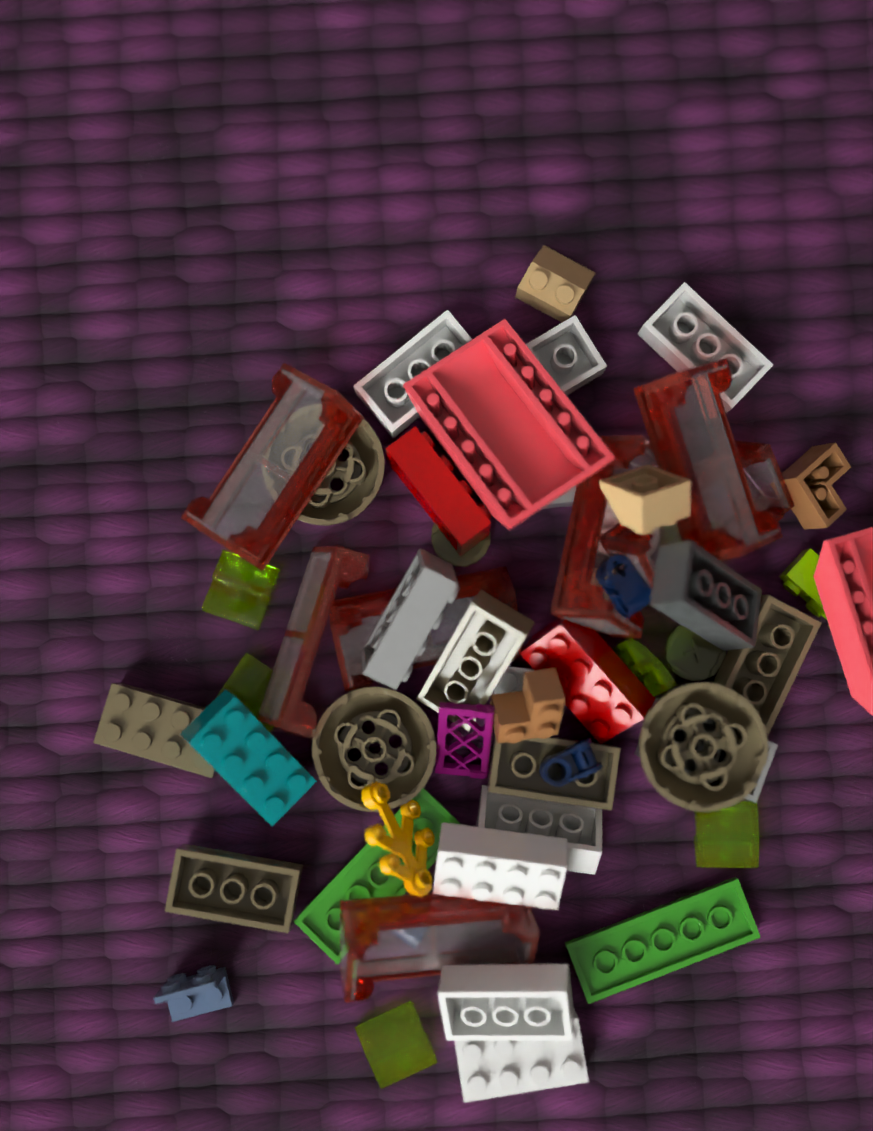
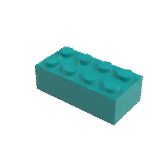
(248, 757)

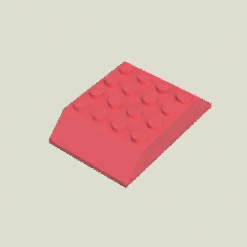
(506, 424)
(846, 594)

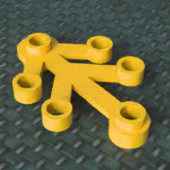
(414, 874)

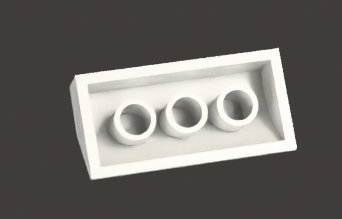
(526, 815)

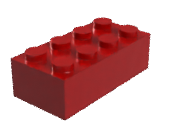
(438, 490)
(592, 678)

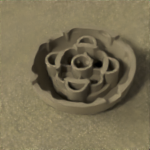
(361, 479)
(342, 730)
(736, 731)

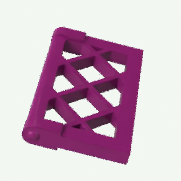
(466, 713)

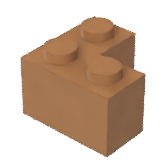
(811, 485)
(529, 712)

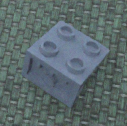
(196, 993)

